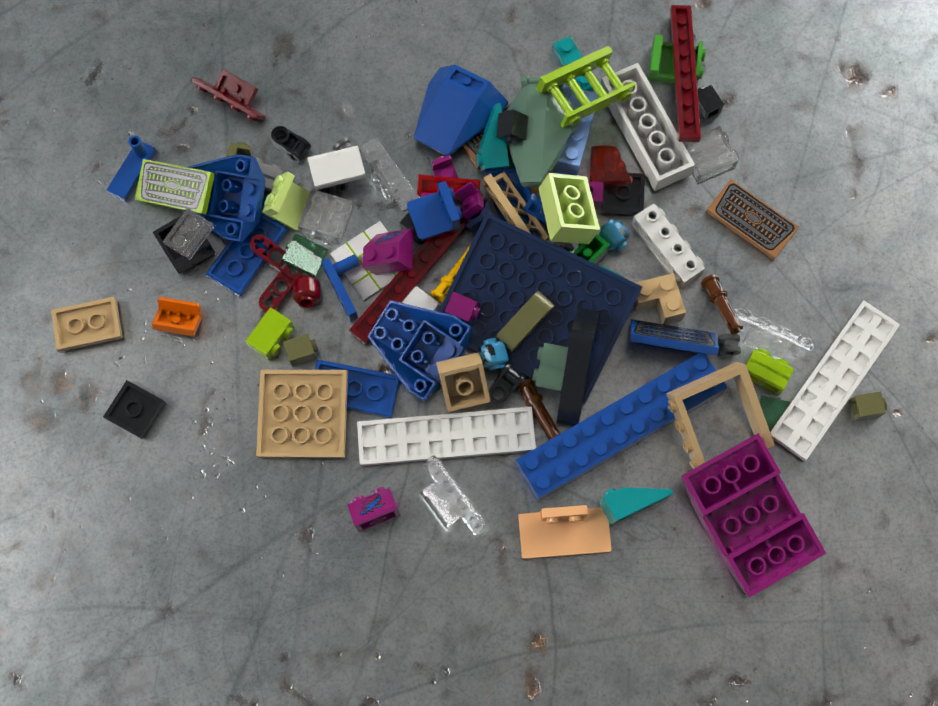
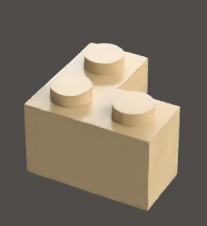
(664, 295)

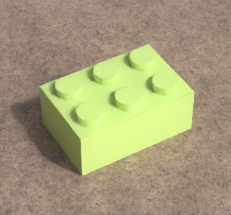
(568, 208)

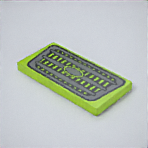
(174, 186)

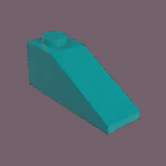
(492, 150)
(628, 501)

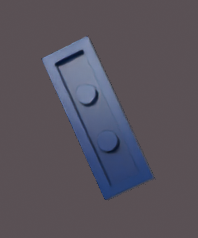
(129, 172)
(333, 272)

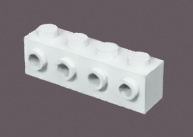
(668, 245)

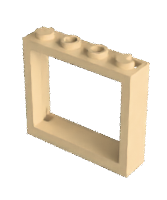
(747, 394)

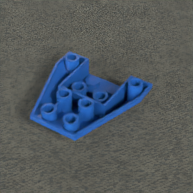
(455, 109)
(234, 196)
(416, 339)

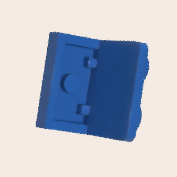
(435, 213)

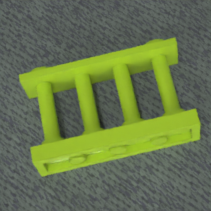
(584, 67)

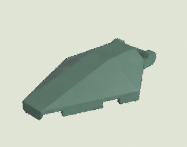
(544, 134)

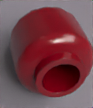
(306, 291)

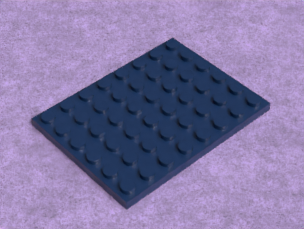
(511, 265)

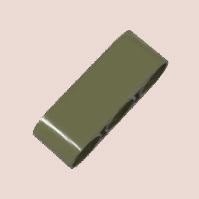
(525, 321)

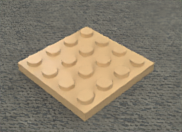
(302, 414)

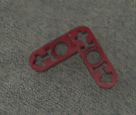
(283, 275)

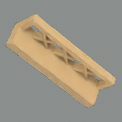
(508, 211)

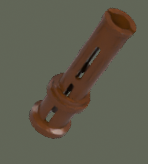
(718, 296)
(534, 400)

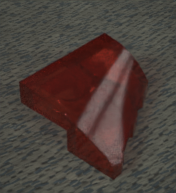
(607, 166)

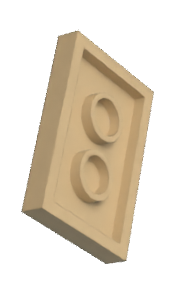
(86, 324)

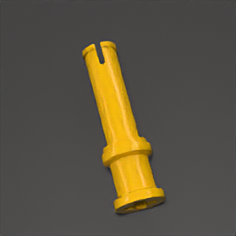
(446, 281)

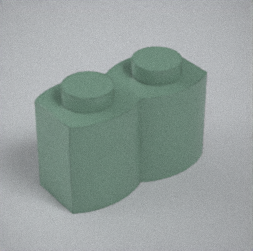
(551, 366)

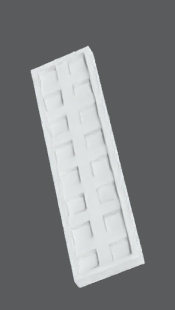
(833, 380)
(446, 436)

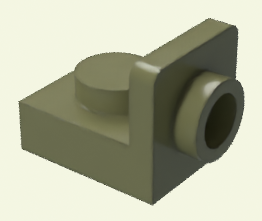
(239, 148)

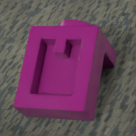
(444, 167)
(471, 199)

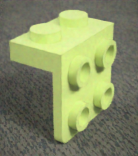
(286, 201)

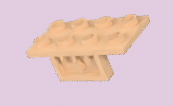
(564, 532)

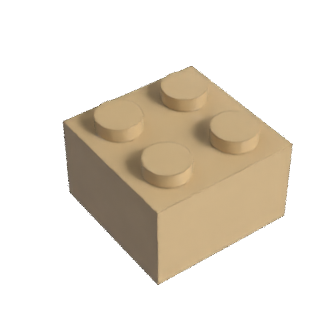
(463, 382)

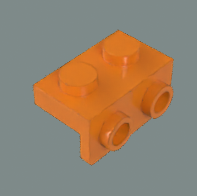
(177, 316)

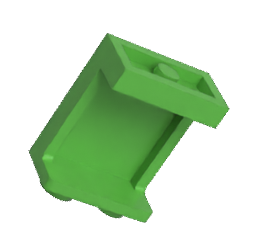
(662, 64)

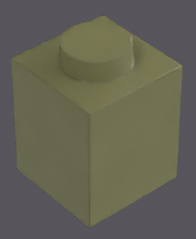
(301, 349)
(867, 406)

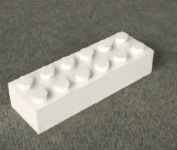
(649, 130)

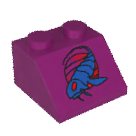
(389, 252)
(373, 509)

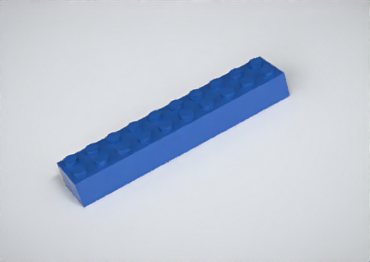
(613, 429)

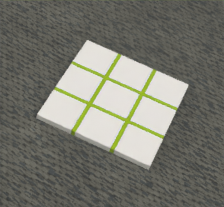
(363, 280)

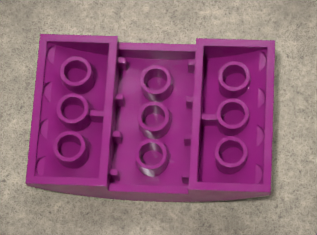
(751, 516)

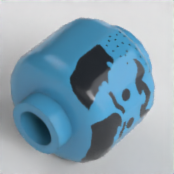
(615, 234)
(493, 354)

